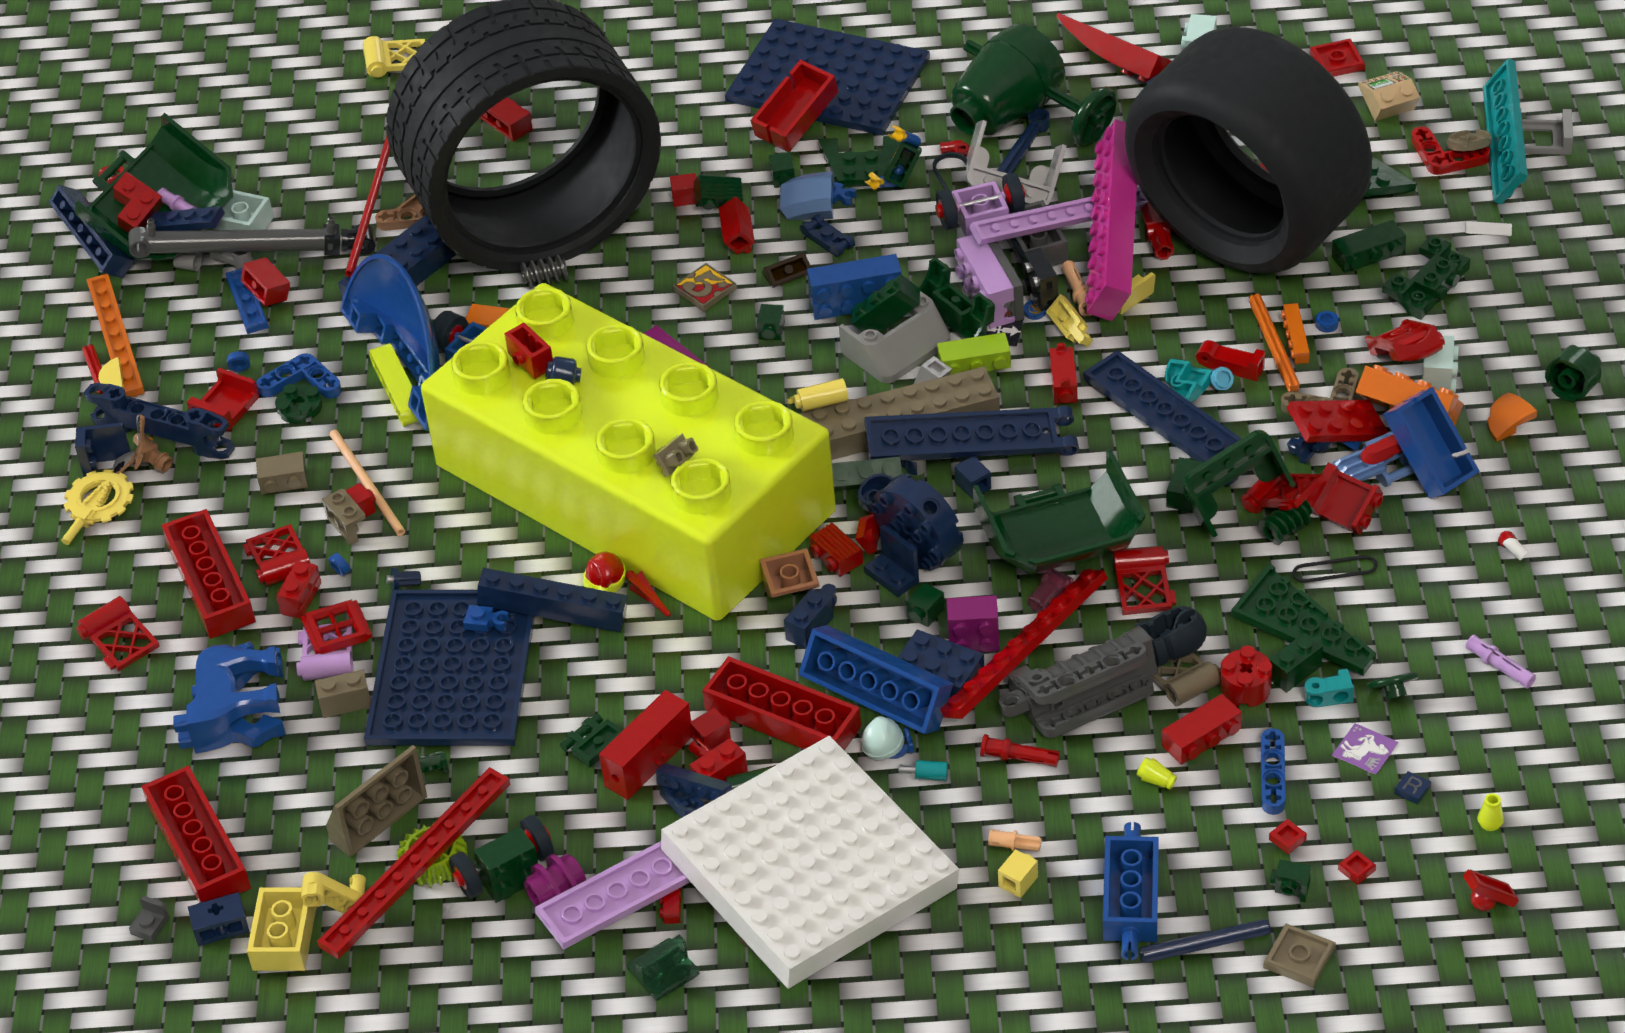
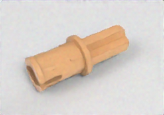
(1014, 840)

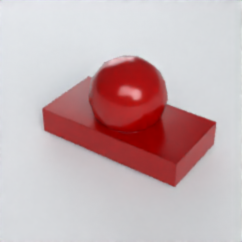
(1488, 891)

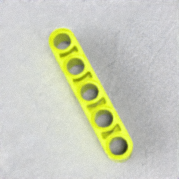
(394, 381)

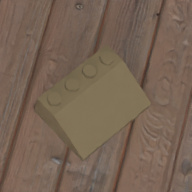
(377, 803)

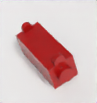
(736, 226)
(1063, 374)

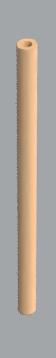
(367, 482)

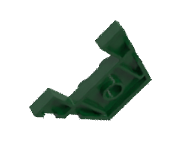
(853, 167)

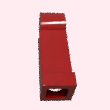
(1239, 362)

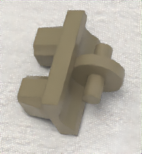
(675, 453)

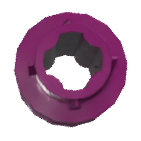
(557, 878)

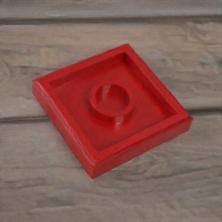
(1338, 57)

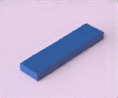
(247, 304)

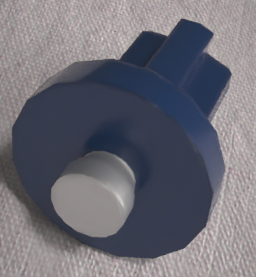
(403, 578)

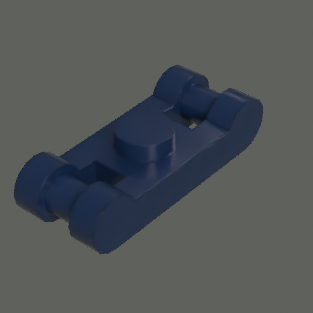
(827, 236)

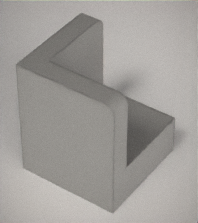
(931, 370)

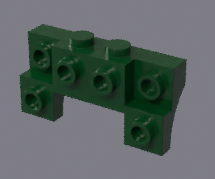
(1432, 280)
(957, 310)

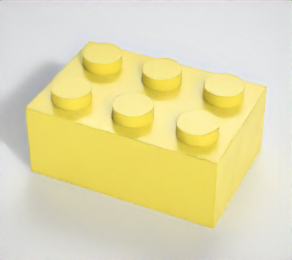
(280, 930)

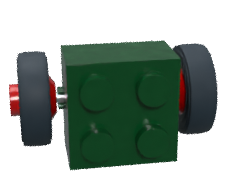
(503, 862)

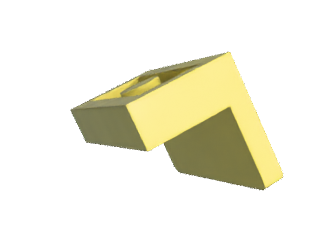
(1140, 289)

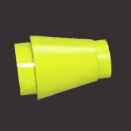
(1155, 773)
(1491, 814)

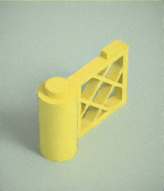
(379, 56)
(820, 395)

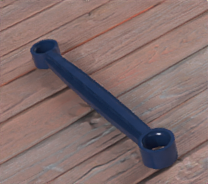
(1025, 141)

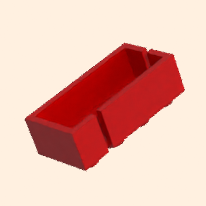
(791, 113)

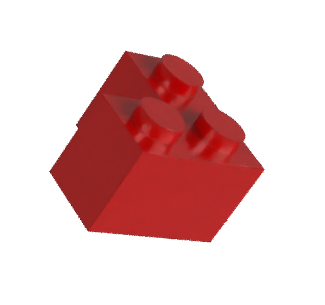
(139, 202)

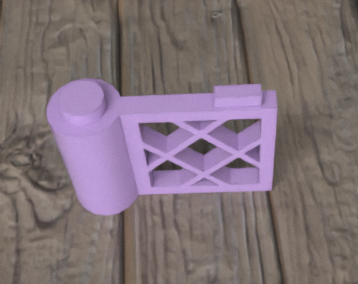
(324, 665)

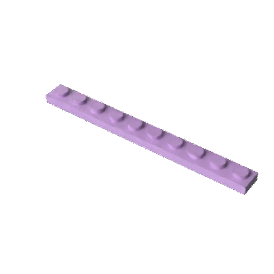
(1038, 220)

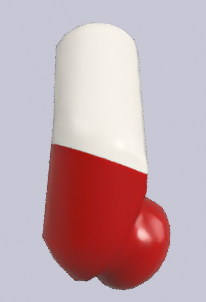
(1509, 541)

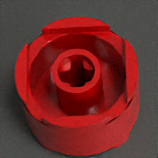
(1246, 677)

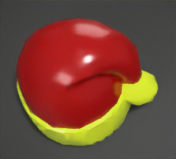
(604, 572)

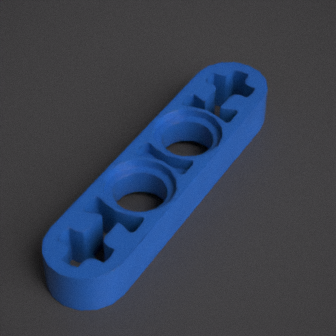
(1273, 771)

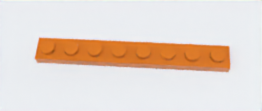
(114, 332)

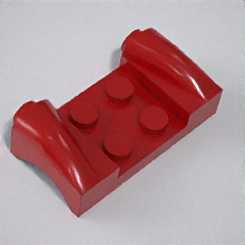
(1407, 342)

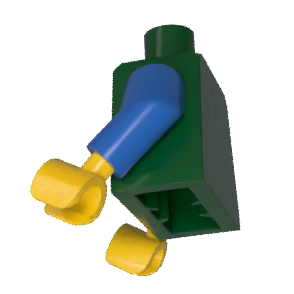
(901, 163)

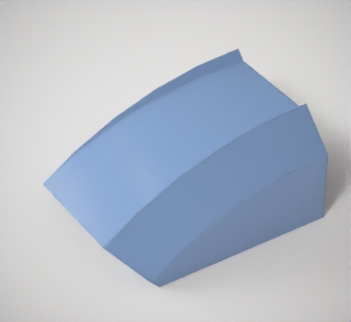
(808, 196)

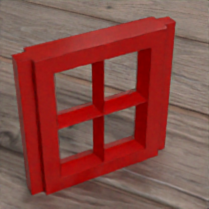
(316, 634)

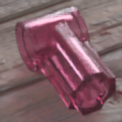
(1051, 586)

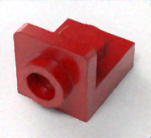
(868, 533)

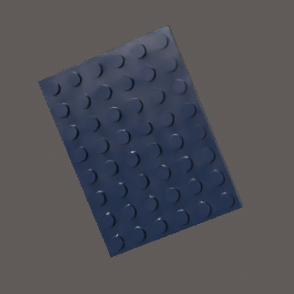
(869, 73)
(447, 681)

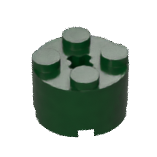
(1573, 373)

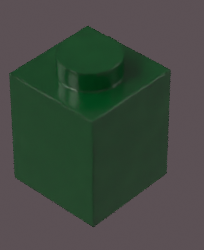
(781, 168)
(770, 322)
(925, 604)

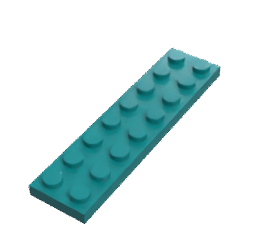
(1506, 130)

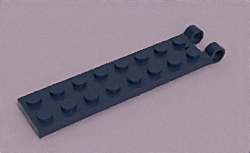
(1160, 407)
(970, 434)

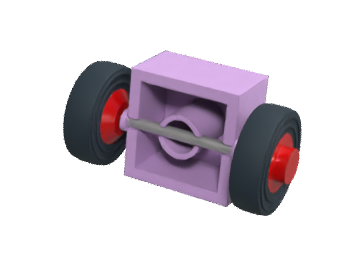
(979, 203)

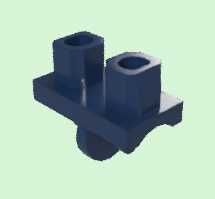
(1306, 450)

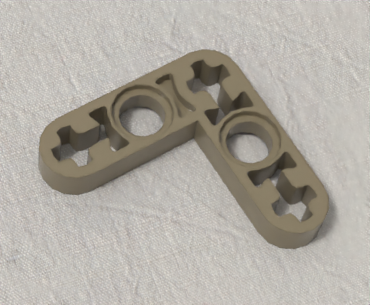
(1339, 387)

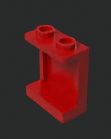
(228, 397)
(1345, 500)

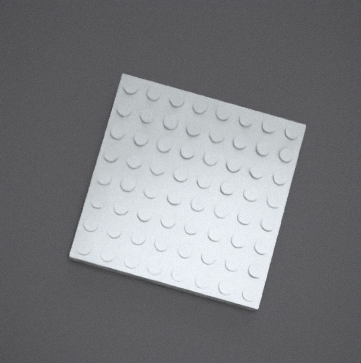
(809, 860)

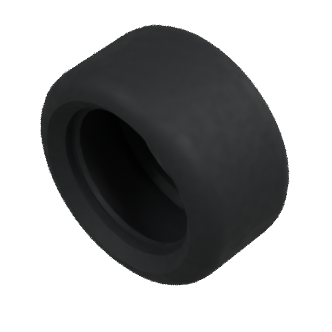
(1284, 113)

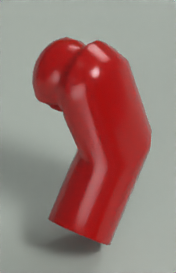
(954, 146)

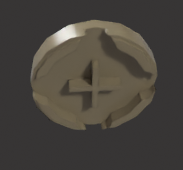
(1468, 141)

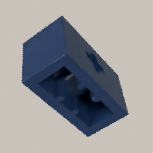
(218, 919)

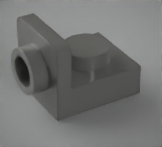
(150, 919)

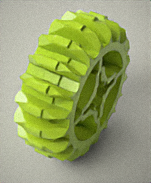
(440, 869)

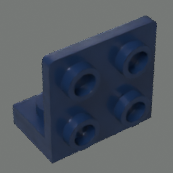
(100, 444)
(896, 565)

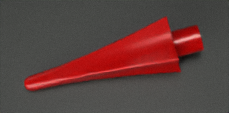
(641, 587)

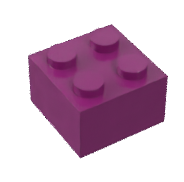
(974, 622)

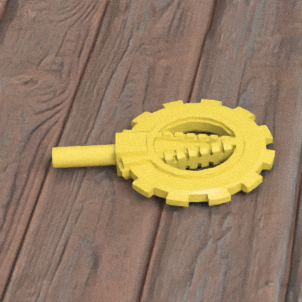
(93, 508)

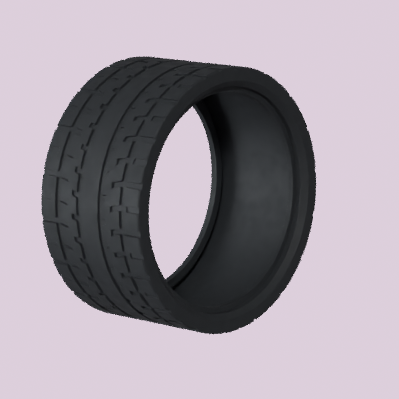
(476, 66)

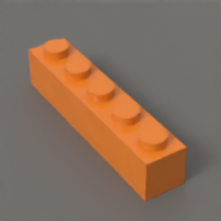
(1295, 333)

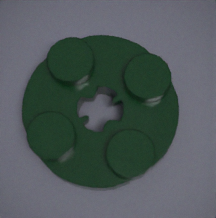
(307, 397)

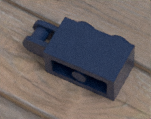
(811, 612)

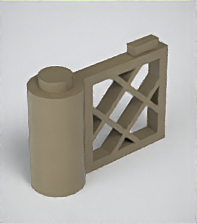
(1187, 682)

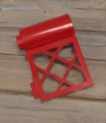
(1280, 494)
(1140, 564)
(279, 566)
(105, 622)

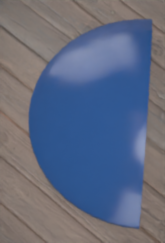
(388, 303)

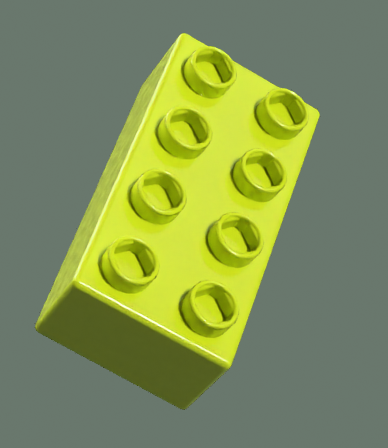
(587, 449)

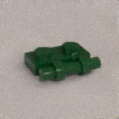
(599, 736)

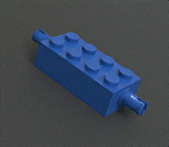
(1130, 889)

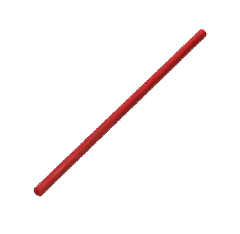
(367, 213)

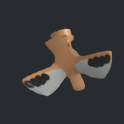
(145, 452)

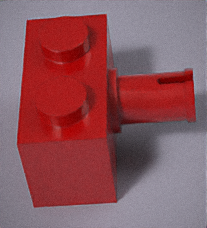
(719, 762)

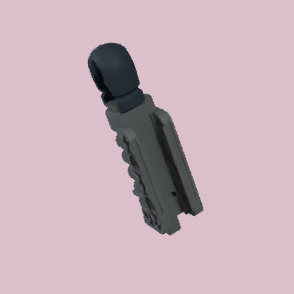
(1092, 680)

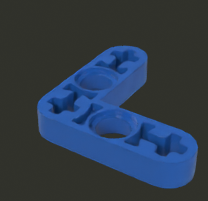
(301, 367)

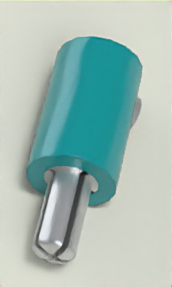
(926, 770)

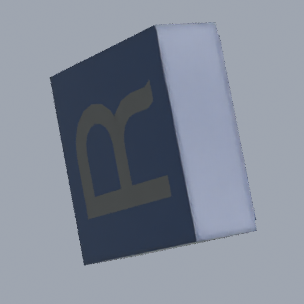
(1412, 787)

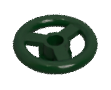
(1393, 685)

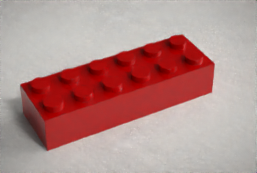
(208, 573)
(779, 706)
(195, 836)

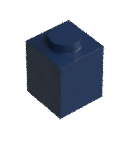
(972, 473)

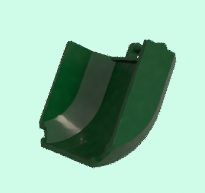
(170, 162)
(1062, 527)

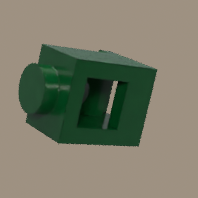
(1291, 879)

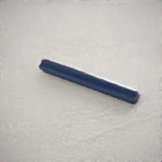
(1205, 940)

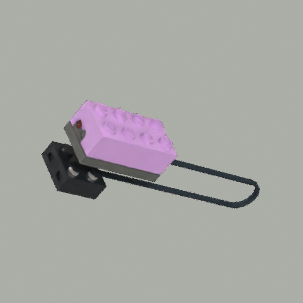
(990, 273)

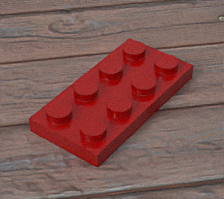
(1336, 420)

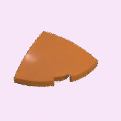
(1507, 414)

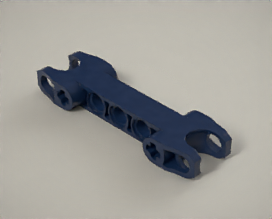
(188, 427)

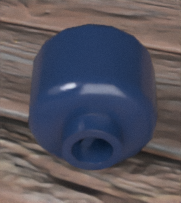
(563, 369)

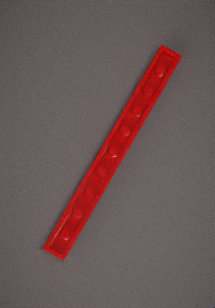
(1023, 644)
(413, 863)

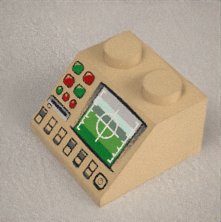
(1389, 95)

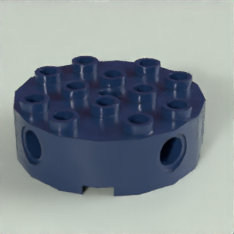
(919, 517)

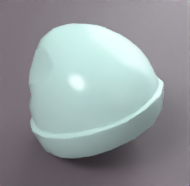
(882, 739)

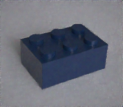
(943, 658)

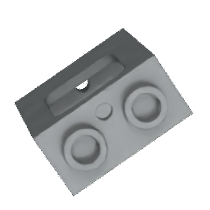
(1561, 134)

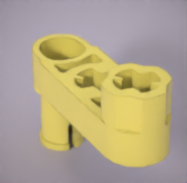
(321, 889)

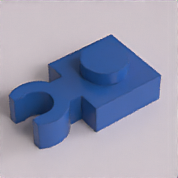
(842, 194)
(482, 617)

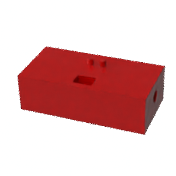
(646, 744)

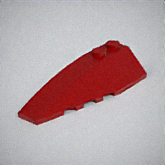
(1117, 51)

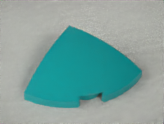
(1187, 380)

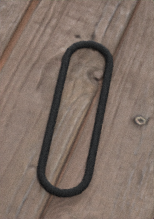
(1335, 561)

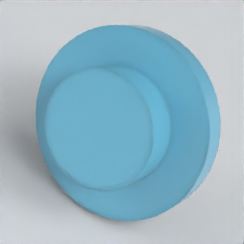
(1221, 378)

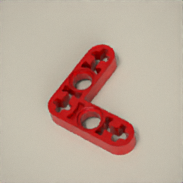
(1443, 162)

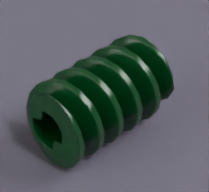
(1285, 522)

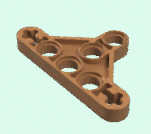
(409, 208)

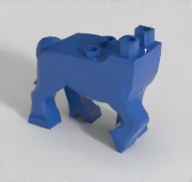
(217, 706)

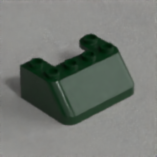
(1251, 451)

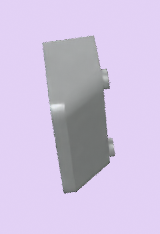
(1041, 178)
(902, 348)

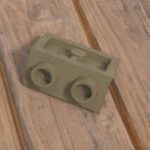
(343, 514)

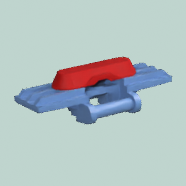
(1373, 461)

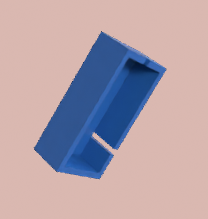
(841, 286)
(1429, 441)

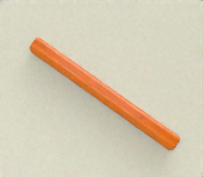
(1274, 343)

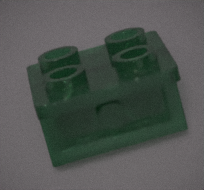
(664, 967)

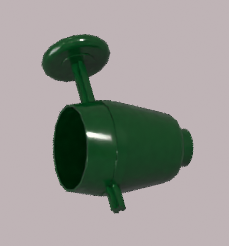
(1015, 77)

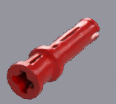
(1006, 749)

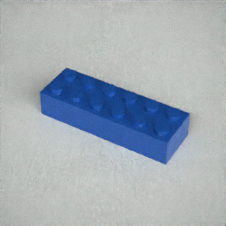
(875, 679)

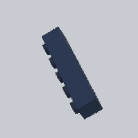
(691, 782)

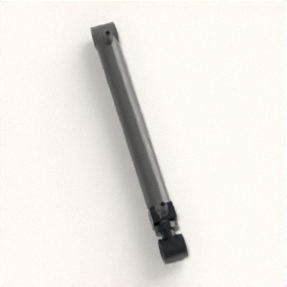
(148, 240)

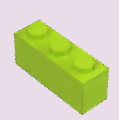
(976, 352)

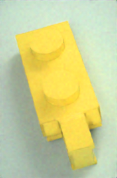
(1069, 321)

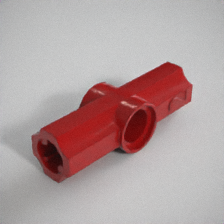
(1157, 233)

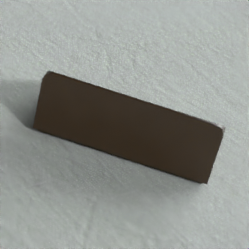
(786, 270)

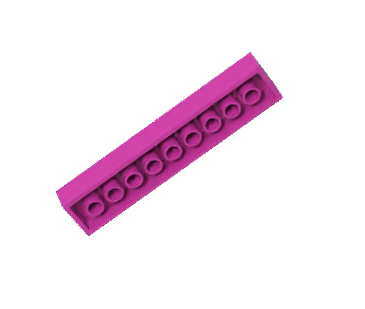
(1112, 226)

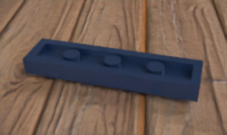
(188, 219)

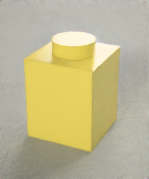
(1018, 873)

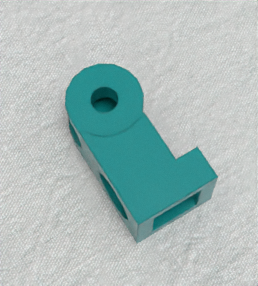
(1329, 690)

